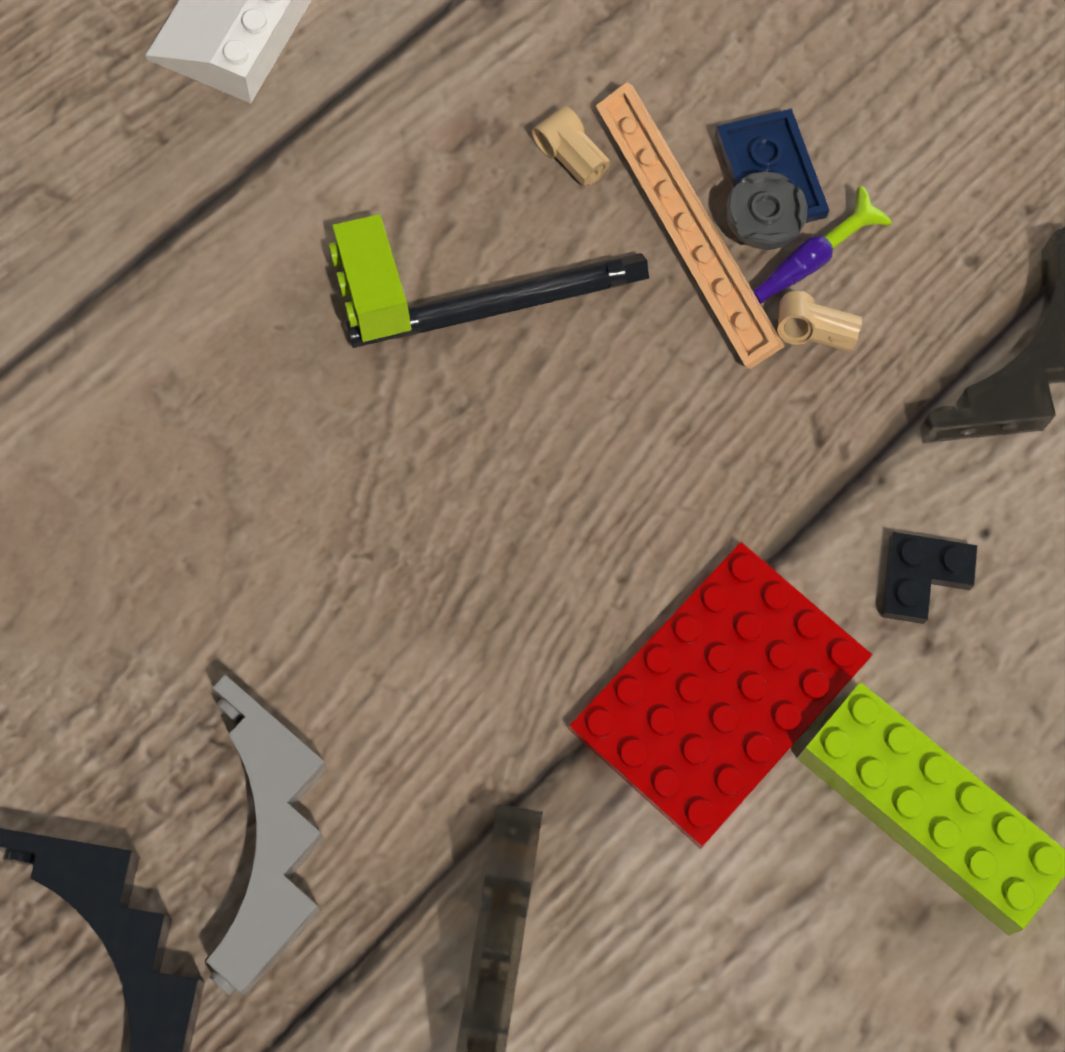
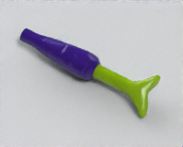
(818, 250)

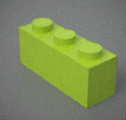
(369, 278)

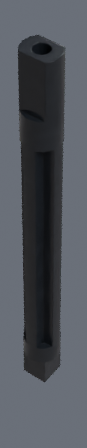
(517, 296)

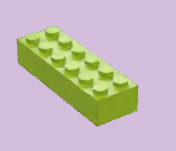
(936, 810)

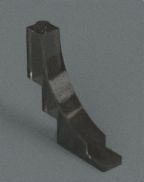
(1018, 394)
(500, 931)

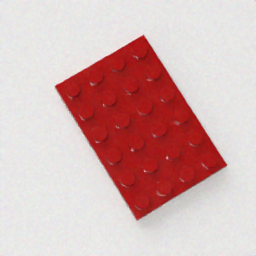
(720, 694)

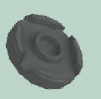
(766, 210)

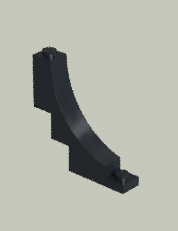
(99, 887)

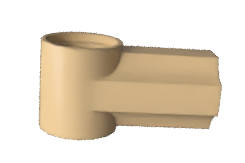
(565, 138)
(806, 321)

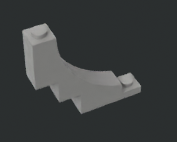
(273, 909)

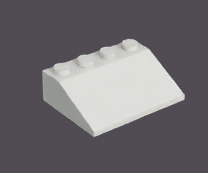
(227, 41)

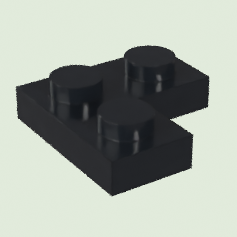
(915, 565)

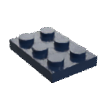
(775, 146)

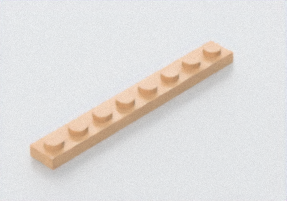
(690, 226)

